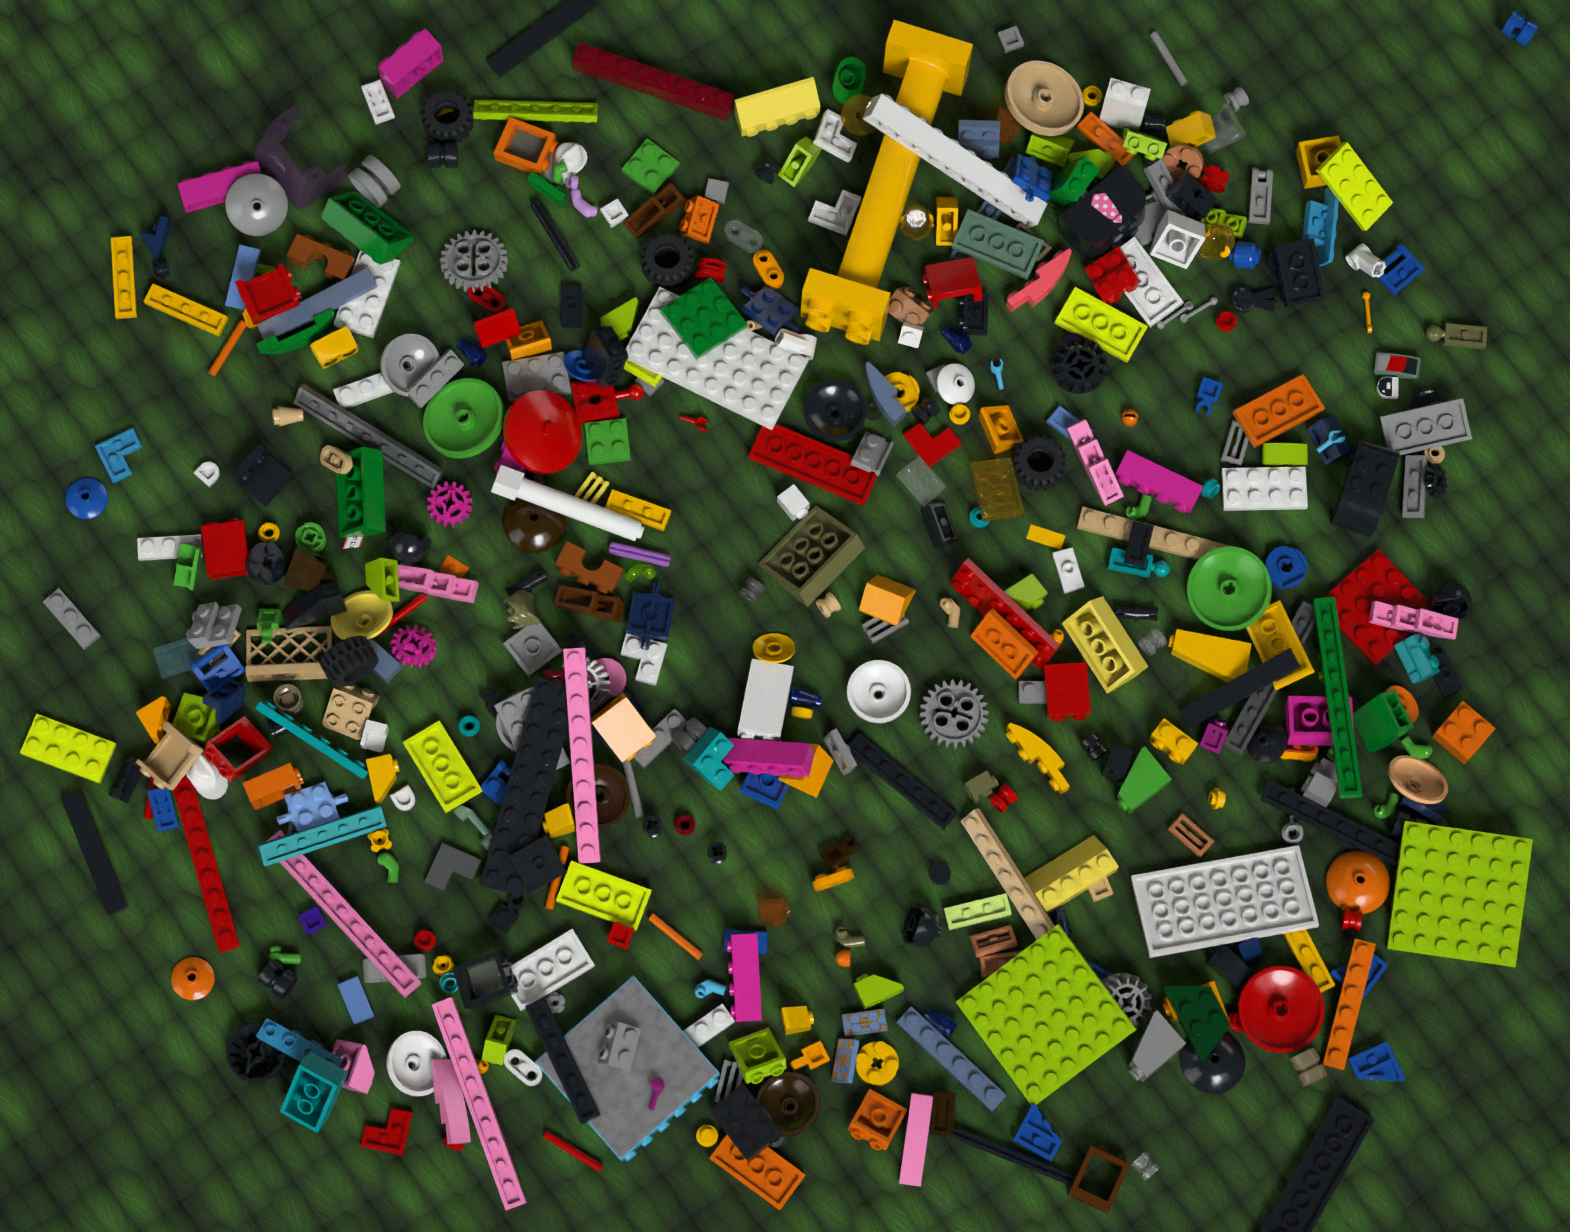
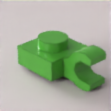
(267, 621)

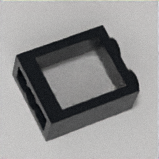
(485, 979)

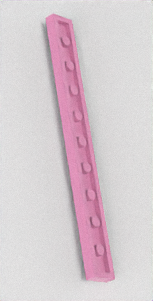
(582, 755)
(350, 922)
(479, 1103)

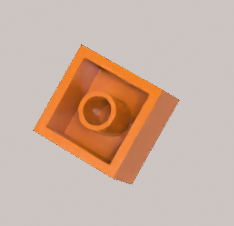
(1463, 732)

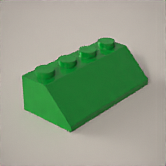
(366, 226)
(362, 495)

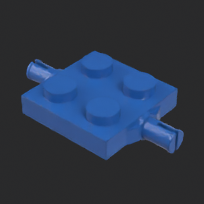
(1031, 177)

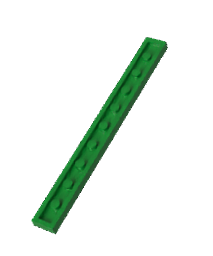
(1337, 698)

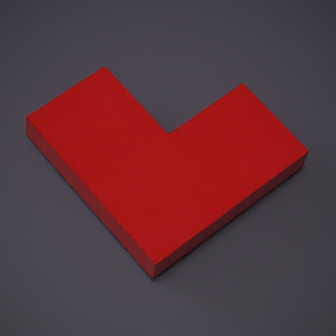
(931, 449)
(391, 1139)

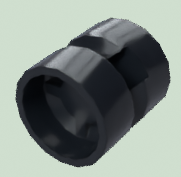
(442, 154)
(1402, 816)
(278, 979)

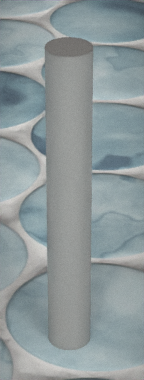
(1168, 58)
(633, 789)

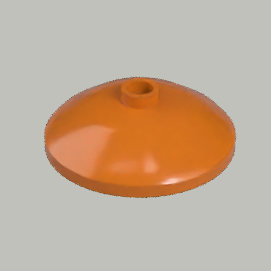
(1347, 892)

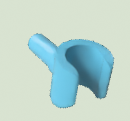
(997, 371)
(1332, 439)

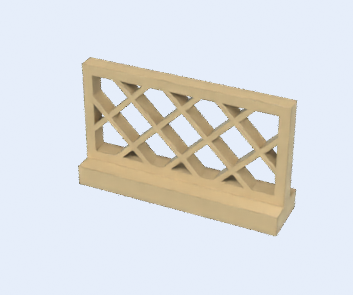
(286, 670)

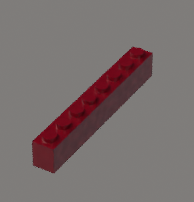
(653, 82)

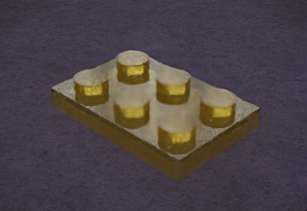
(996, 489)

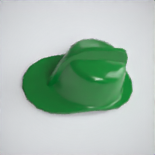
(848, 79)

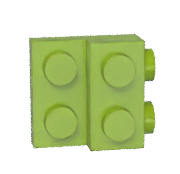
(1149, 145)
(196, 719)
(758, 1056)

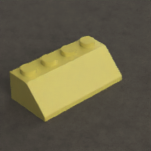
(777, 107)
(1104, 644)
(1071, 873)

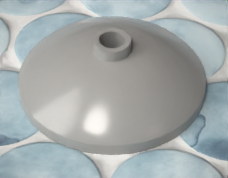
(254, 189)
(418, 354)

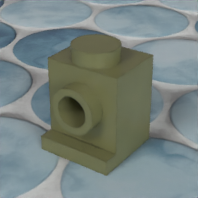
(981, 786)

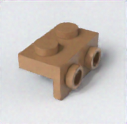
(908, 307)

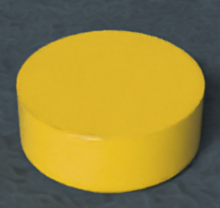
(802, 712)

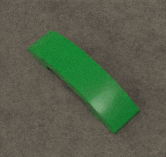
(298, 340)

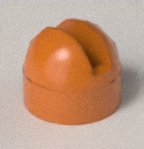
(1129, 421)
(843, 958)

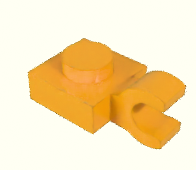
(813, 1056)

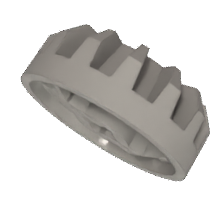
(1120, 980)

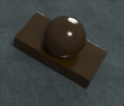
(943, 1114)

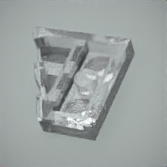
(1226, 130)

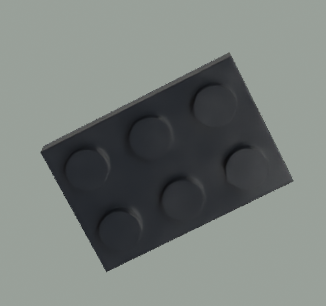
(1299, 272)
(745, 1122)

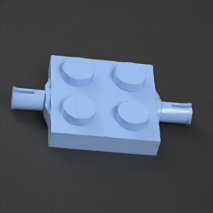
(311, 807)

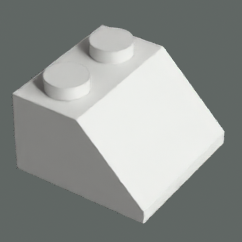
(1177, 239)

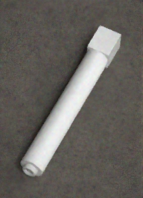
(512, 484)

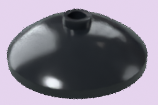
(835, 397)
(1210, 1076)

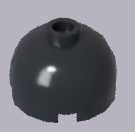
(408, 548)
(1451, 600)
(921, 925)

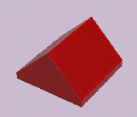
(497, 328)

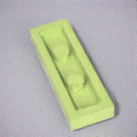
(977, 911)

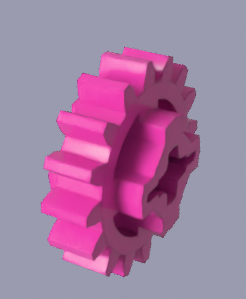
(457, 507)
(413, 646)

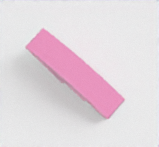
(1094, 462)
(437, 584)
(1413, 620)
(451, 1101)
(916, 1139)

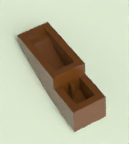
(655, 210)
(589, 603)

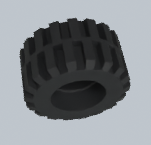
(443, 101)
(663, 244)
(1047, 448)
(349, 661)

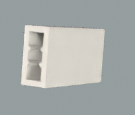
(1124, 105)
(765, 701)

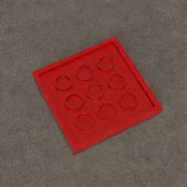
(1370, 582)

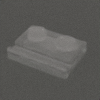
(921, 481)

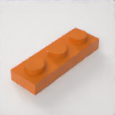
(1104, 138)

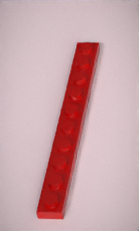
(206, 866)

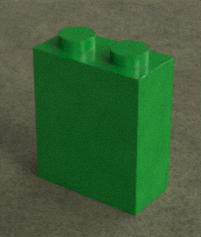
(1072, 181)
(1382, 720)

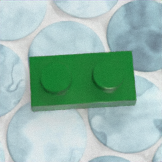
(541, 184)

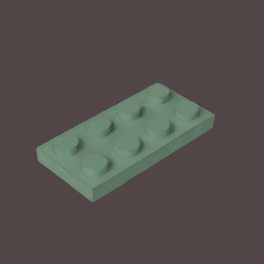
(997, 244)

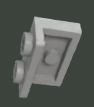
(619, 1045)

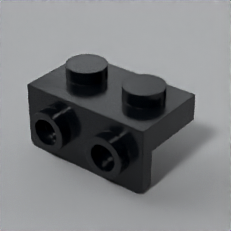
(975, 315)

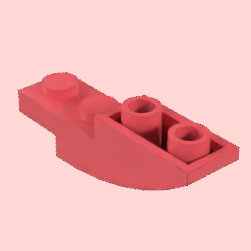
(1046, 278)

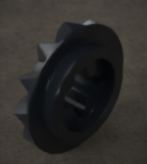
(1435, 481)

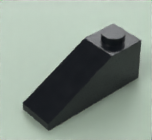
(318, 604)
(1230, 968)

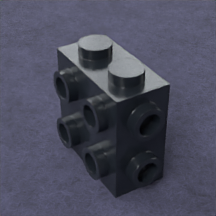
(605, 356)

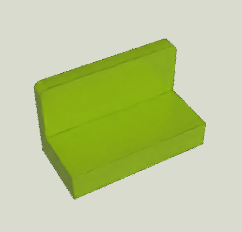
(1050, 148)

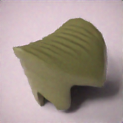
(521, 609)

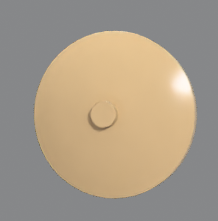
(1044, 98)

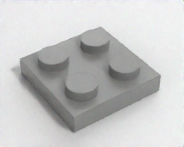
(533, 648)

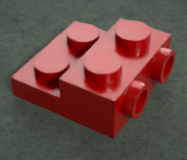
(1113, 276)

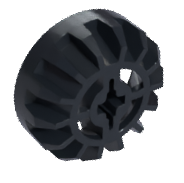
(1060, 369)
(234, 1055)

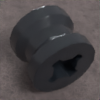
(767, 171)

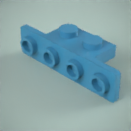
(1321, 225)
(293, 1043)

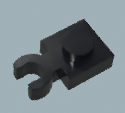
(492, 699)
(505, 916)

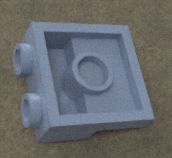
(980, 137)

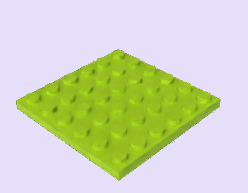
(1459, 894)
(1046, 1015)

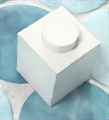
(793, 503)

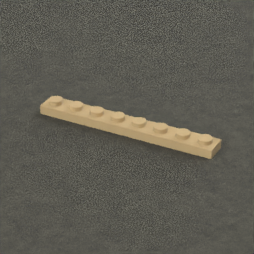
(1161, 538)
(1007, 873)

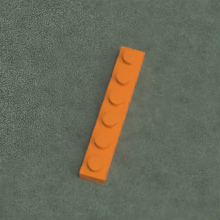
(1349, 1004)

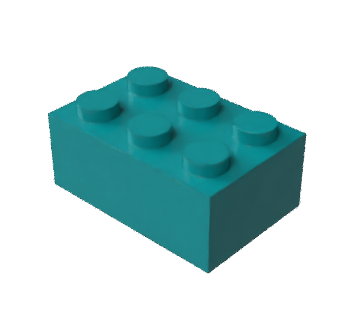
(313, 1092)

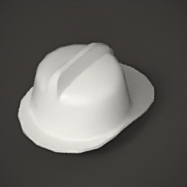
(574, 157)
(207, 779)

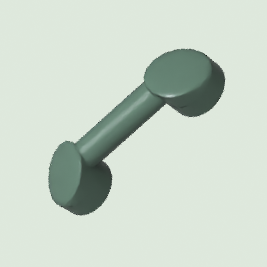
(464, 812)

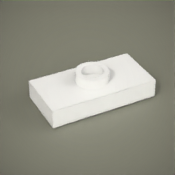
(378, 102)
(1068, 570)

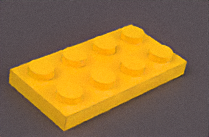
(1275, 634)

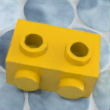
(1192, 130)
(1173, 742)

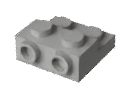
(213, 625)

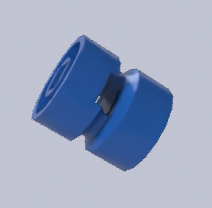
(1526, 30)

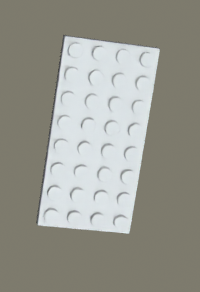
(740, 374)
(1224, 901)

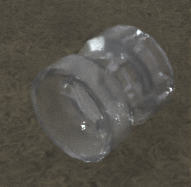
(1152, 642)
(1141, 1162)

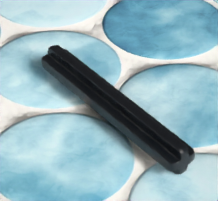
(555, 235)

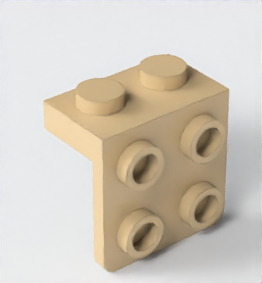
(349, 710)

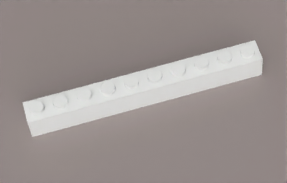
(953, 159)

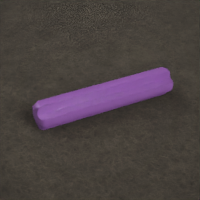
(639, 554)

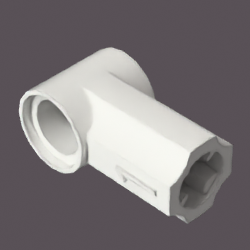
(1363, 259)
(797, 343)

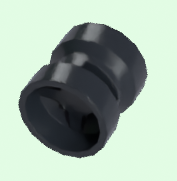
(925, 410)
(1094, 747)

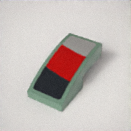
(1398, 365)

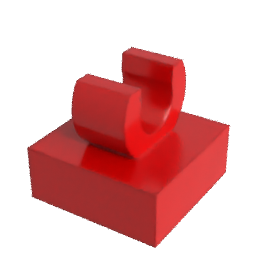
(620, 935)

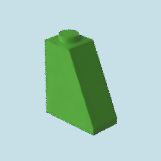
(1142, 782)

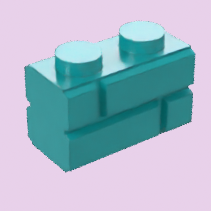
(1417, 658)

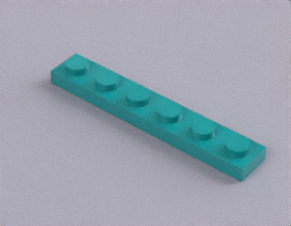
(305, 734)
(322, 835)

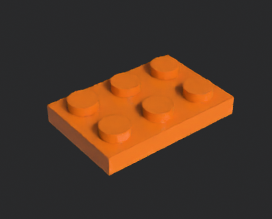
(1004, 644)

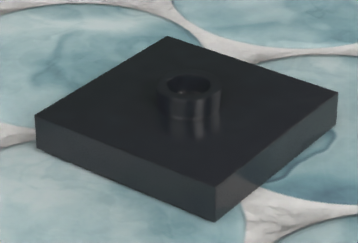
(537, 864)

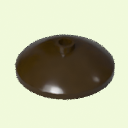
(532, 535)
(616, 795)
(788, 1090)

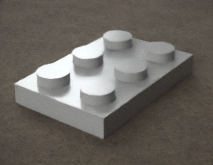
(536, 373)

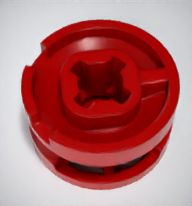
(1214, 178)
(711, 268)

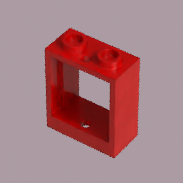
(249, 736)

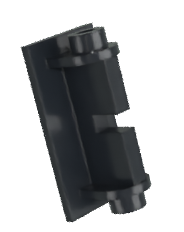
(575, 641)
(126, 780)

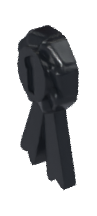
(1244, 300)

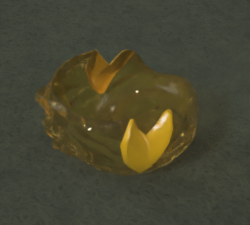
(916, 222)
(1218, 242)

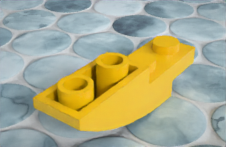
(1034, 748)

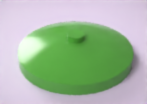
(464, 418)
(1229, 588)

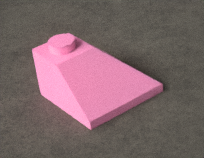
(357, 1064)

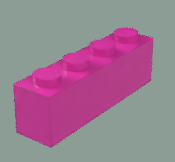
(213, 187)
(1159, 482)
(769, 757)
(745, 977)

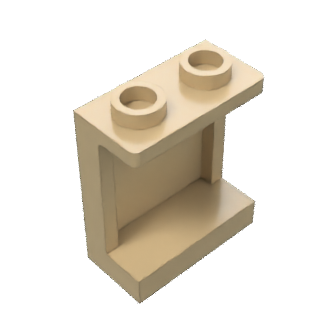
(170, 758)

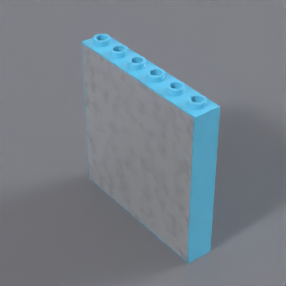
(626, 1095)

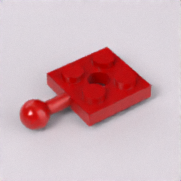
(607, 407)

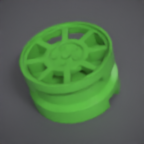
(311, 536)

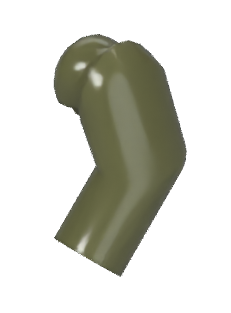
(847, 940)

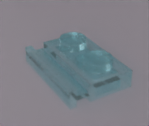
(175, 657)

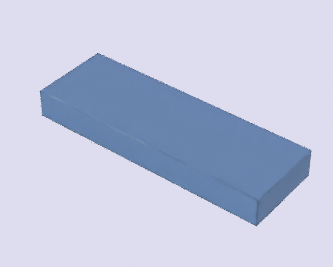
(244, 269)

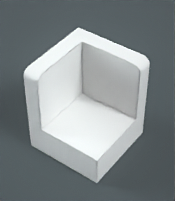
(374, 736)

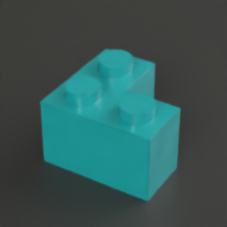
(707, 756)

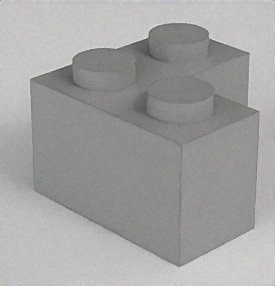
(1322, 784)

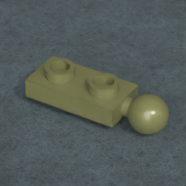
(1459, 335)

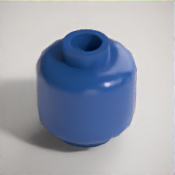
(1245, 255)

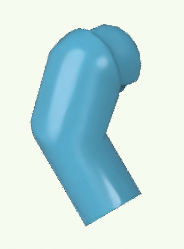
(709, 986)

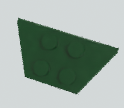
(1199, 1016)

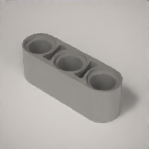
(415, 963)

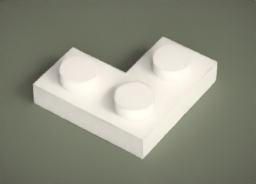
(830, 139)
(838, 218)
(650, 659)

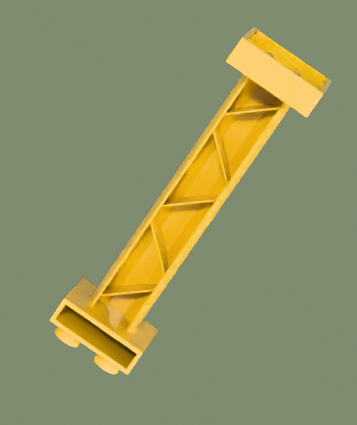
(851, 299)

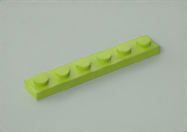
(535, 111)

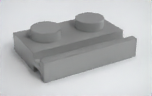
(872, 453)

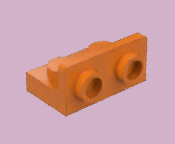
(698, 219)

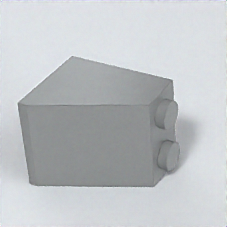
(1155, 1047)

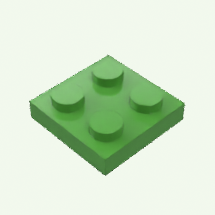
(650, 167)
(607, 441)

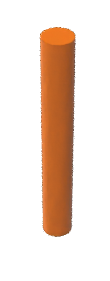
(227, 348)
(555, 883)
(675, 936)

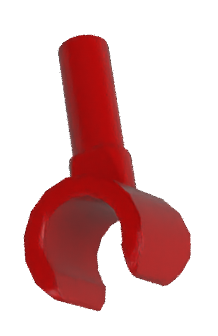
(697, 422)

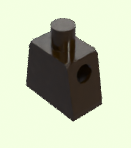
(307, 570)

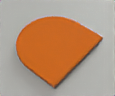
(453, 567)

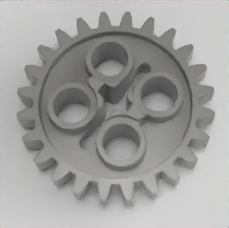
(493, 260)
(949, 732)

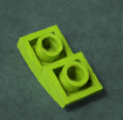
(1219, 217)
(1284, 454)

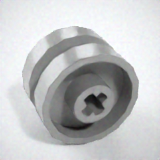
(374, 181)

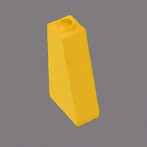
(1212, 654)

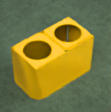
(334, 347)

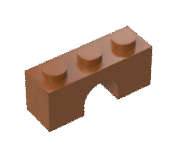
(306, 249)
(603, 579)

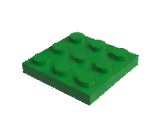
(703, 318)

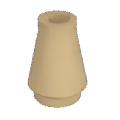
(286, 415)

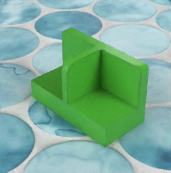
(187, 565)

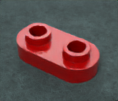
(487, 298)

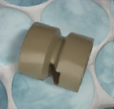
(288, 700)
(1309, 1068)

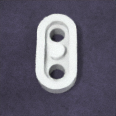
(523, 1067)

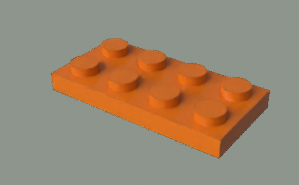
(1278, 410)
(765, 1174)

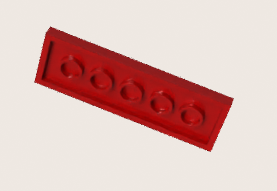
(812, 463)
(986, 595)

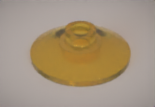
(855, 104)

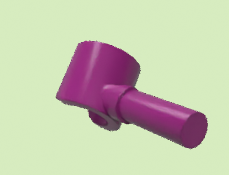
(657, 1085)

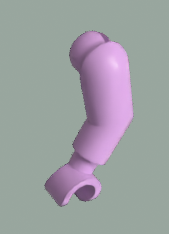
(579, 203)

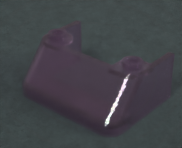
(300, 187)

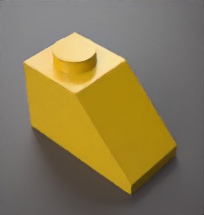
(946, 220)
(382, 775)
(559, 821)
(796, 1019)

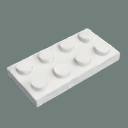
(1155, 295)
(365, 312)
(1264, 488)
(550, 968)

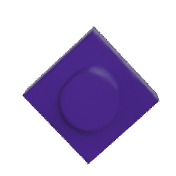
(312, 920)

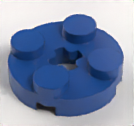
(1291, 556)

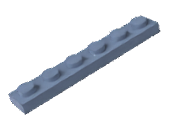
(951, 1059)

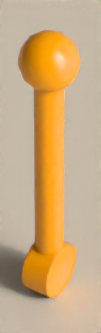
(1366, 295)

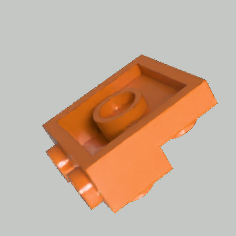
(877, 1120)

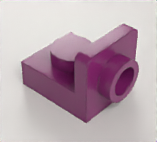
(1214, 735)

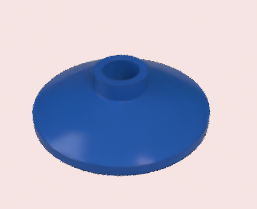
(577, 367)
(93, 505)

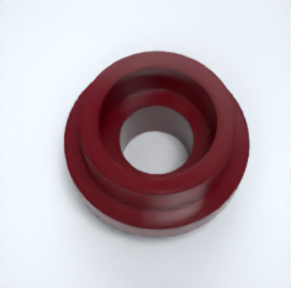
(684, 818)

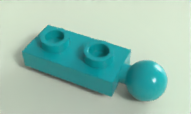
(1116, 560)

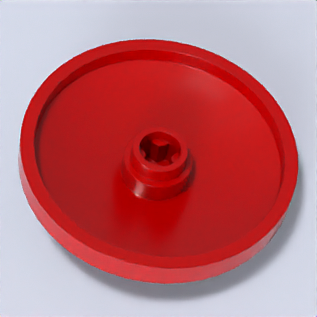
(542, 432)
(1280, 1009)

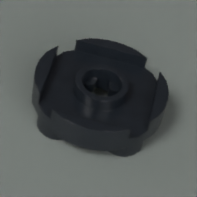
(276, 561)

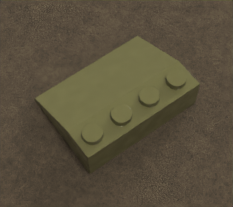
(812, 555)

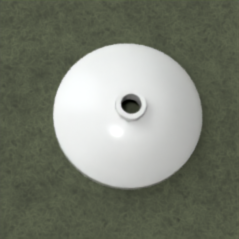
(883, 678)
(419, 1050)

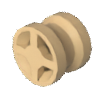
(828, 605)

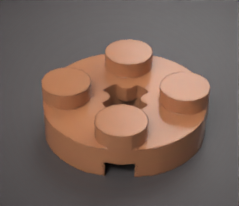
(1187, 154)

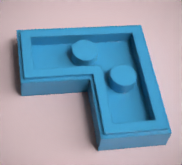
(113, 452)

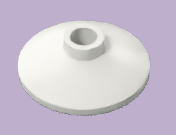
(948, 386)

